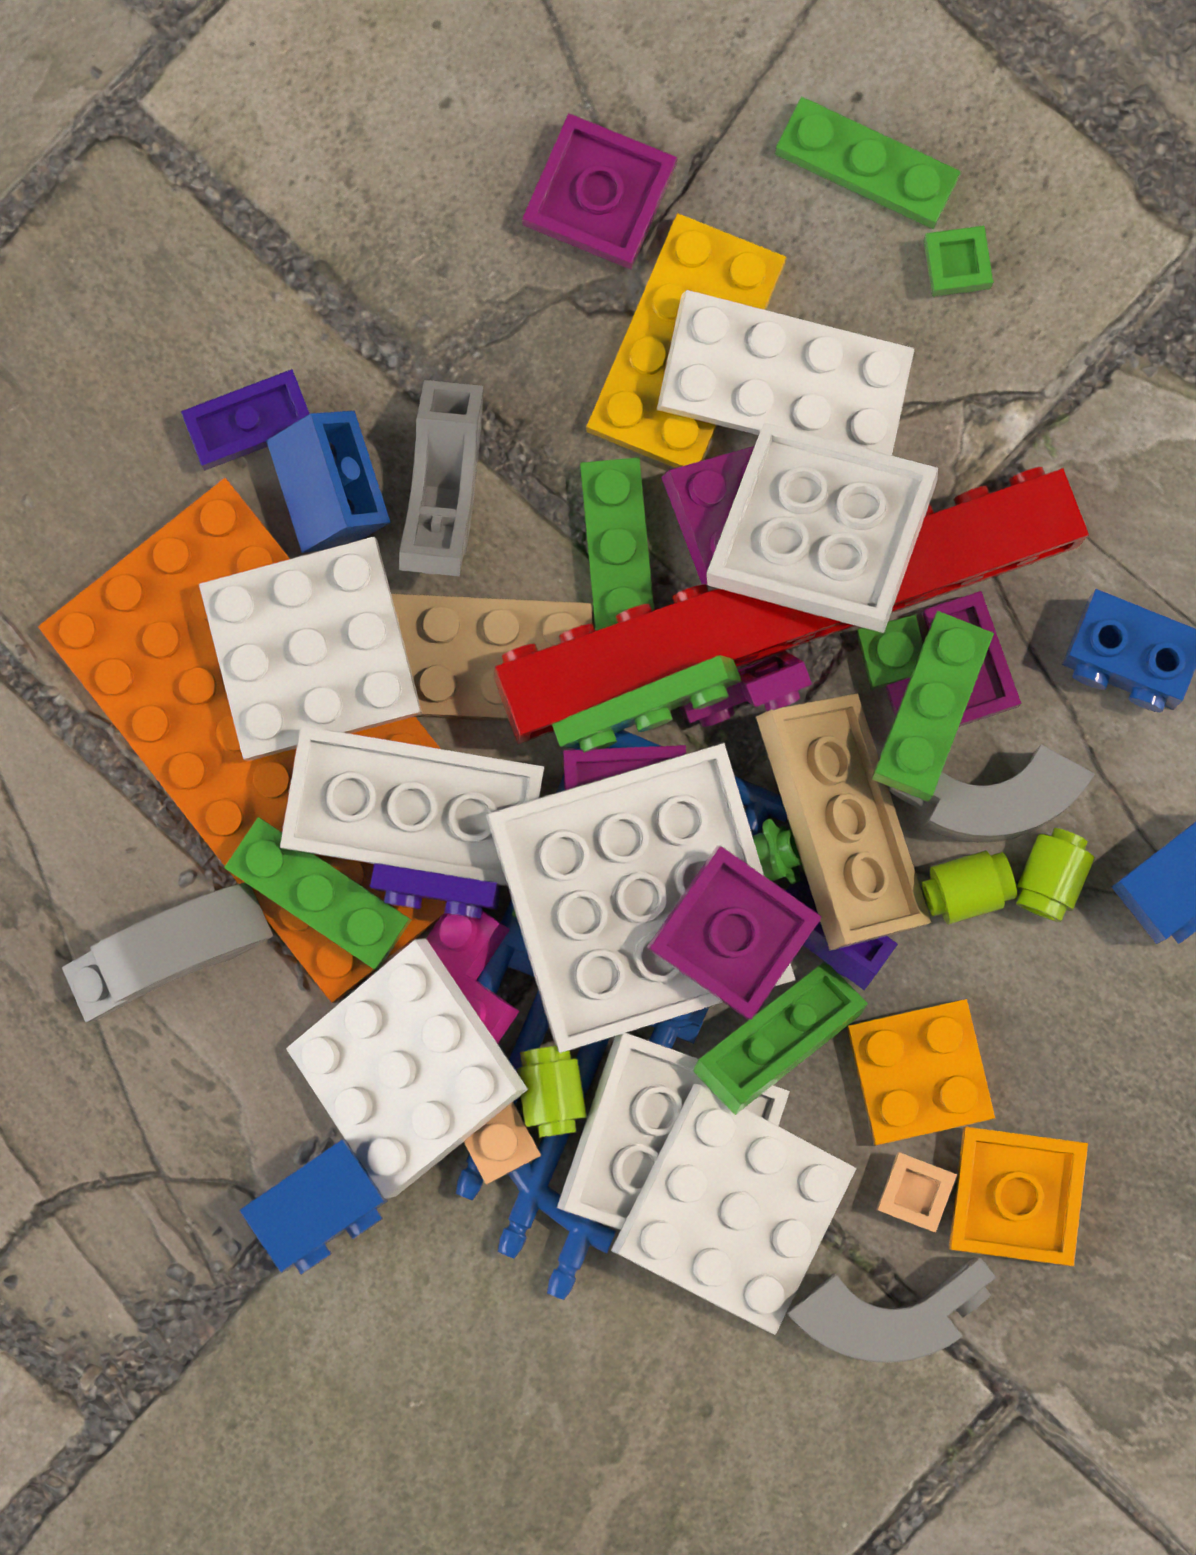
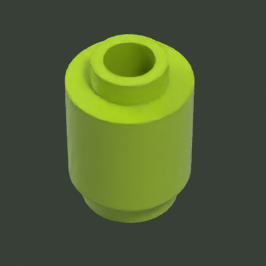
(1054, 874)
(969, 886)
(553, 1091)

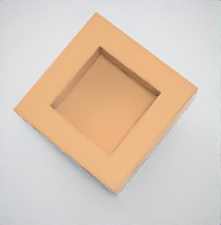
(501, 1145)
(916, 1192)

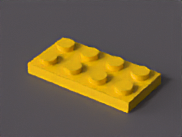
(693, 260)

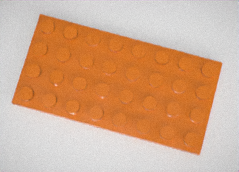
(153, 669)

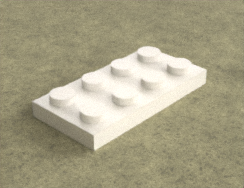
(762, 366)
(401, 803)

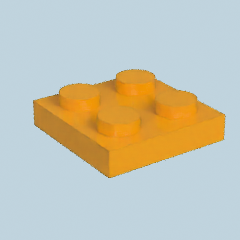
(920, 1072)
(1018, 1196)

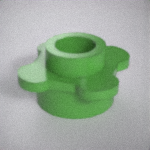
(778, 852)

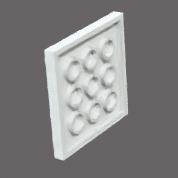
(600, 877)

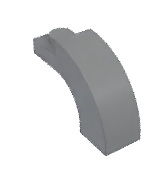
(442, 478)
(1005, 808)
(166, 949)
(891, 1334)

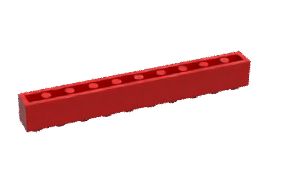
(954, 550)

